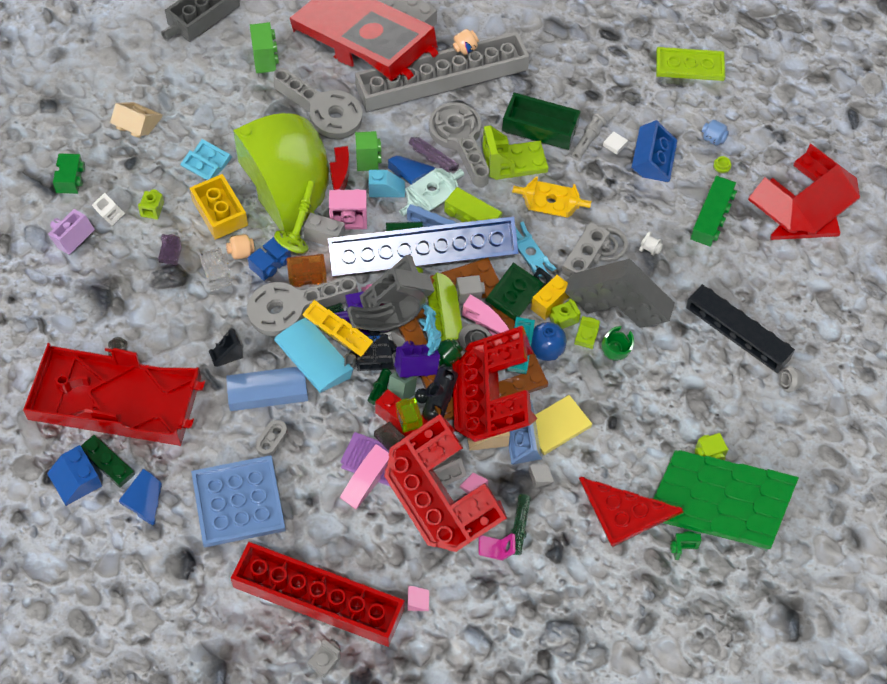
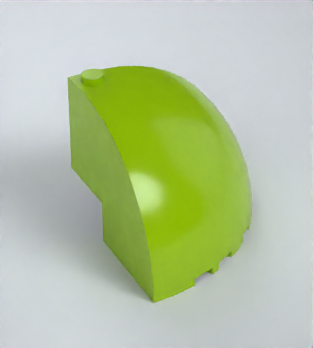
(280, 159)

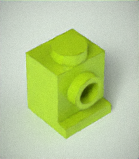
(151, 204)
(565, 314)

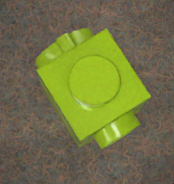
(712, 446)

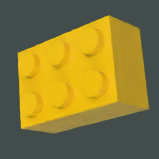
(218, 206)

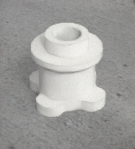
(651, 244)

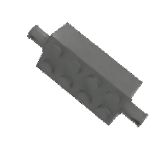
(195, 16)

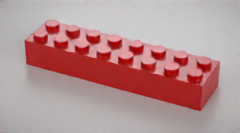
(318, 594)

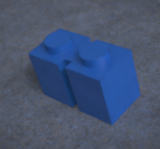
(266, 264)

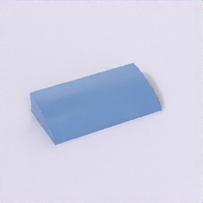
(266, 388)

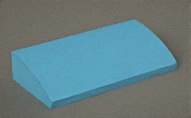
(314, 355)

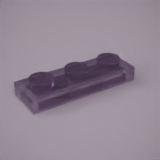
(433, 154)

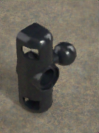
(437, 393)

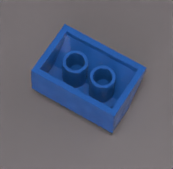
(654, 152)

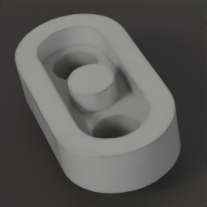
(270, 439)

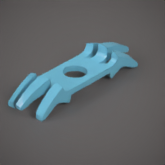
(536, 259)
(432, 333)

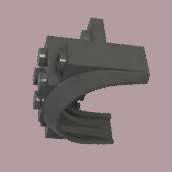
(403, 293)

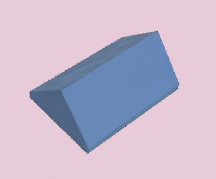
(524, 443)

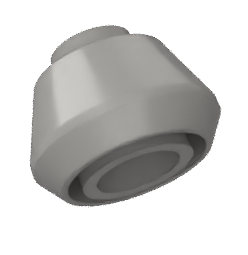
(791, 379)

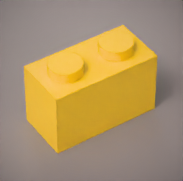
(549, 296)

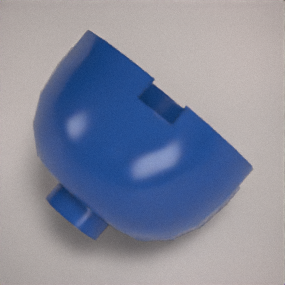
(548, 341)

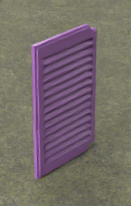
(357, 451)

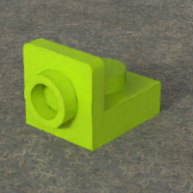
(587, 332)

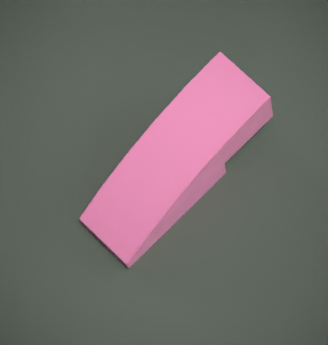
(483, 315)
(365, 477)

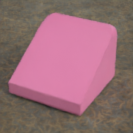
(473, 482)
(418, 599)

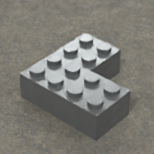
(621, 286)

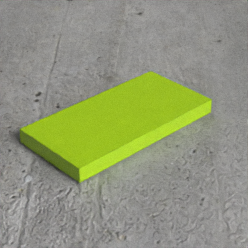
(690, 64)

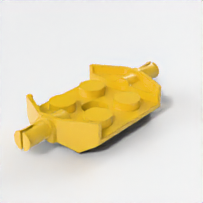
(538, 192)

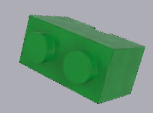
(69, 176)

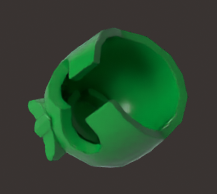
(616, 344)

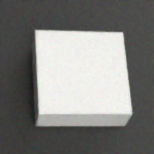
(615, 143)

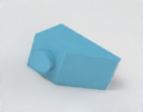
(385, 184)

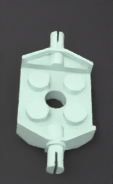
(419, 195)

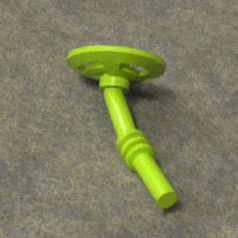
(294, 236)

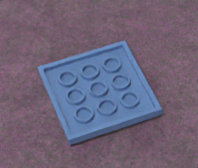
(237, 501)

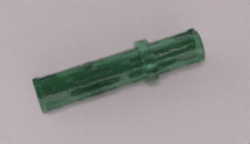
(520, 523)

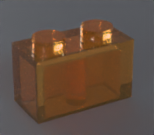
(306, 270)

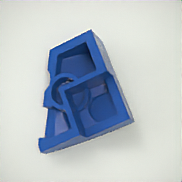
(408, 168)
(143, 496)

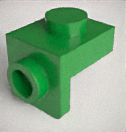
(684, 540)

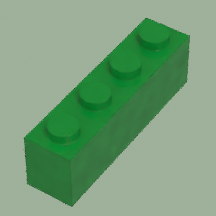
(713, 211)

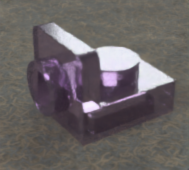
(170, 249)

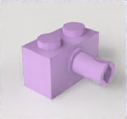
(70, 231)

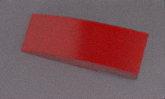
(340, 168)

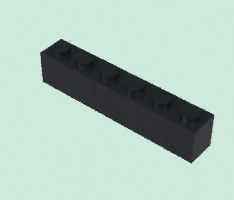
(740, 328)

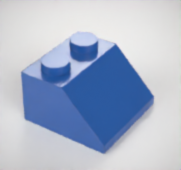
(74, 475)

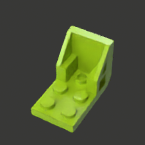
(514, 159)

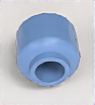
(715, 132)

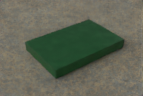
(514, 291)

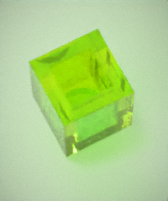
(408, 414)

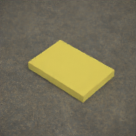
(560, 424)

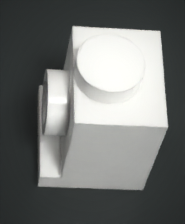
(108, 209)

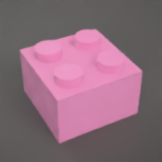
(349, 207)

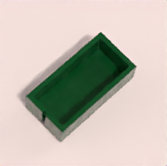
(541, 121)

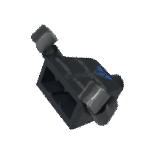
(377, 357)

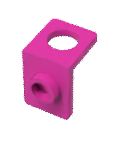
(496, 548)

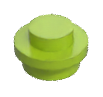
(722, 164)

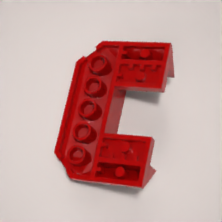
(816, 205)
(477, 404)
(426, 499)

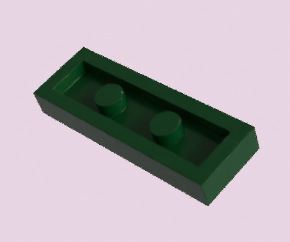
(107, 461)

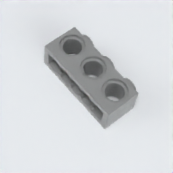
(587, 244)

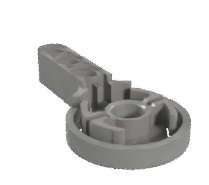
(322, 102)
(461, 138)
(292, 301)

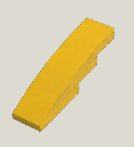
(337, 328)

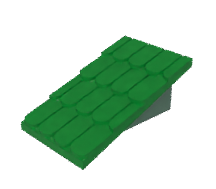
(726, 498)

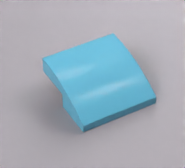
(206, 160)

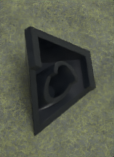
(227, 349)

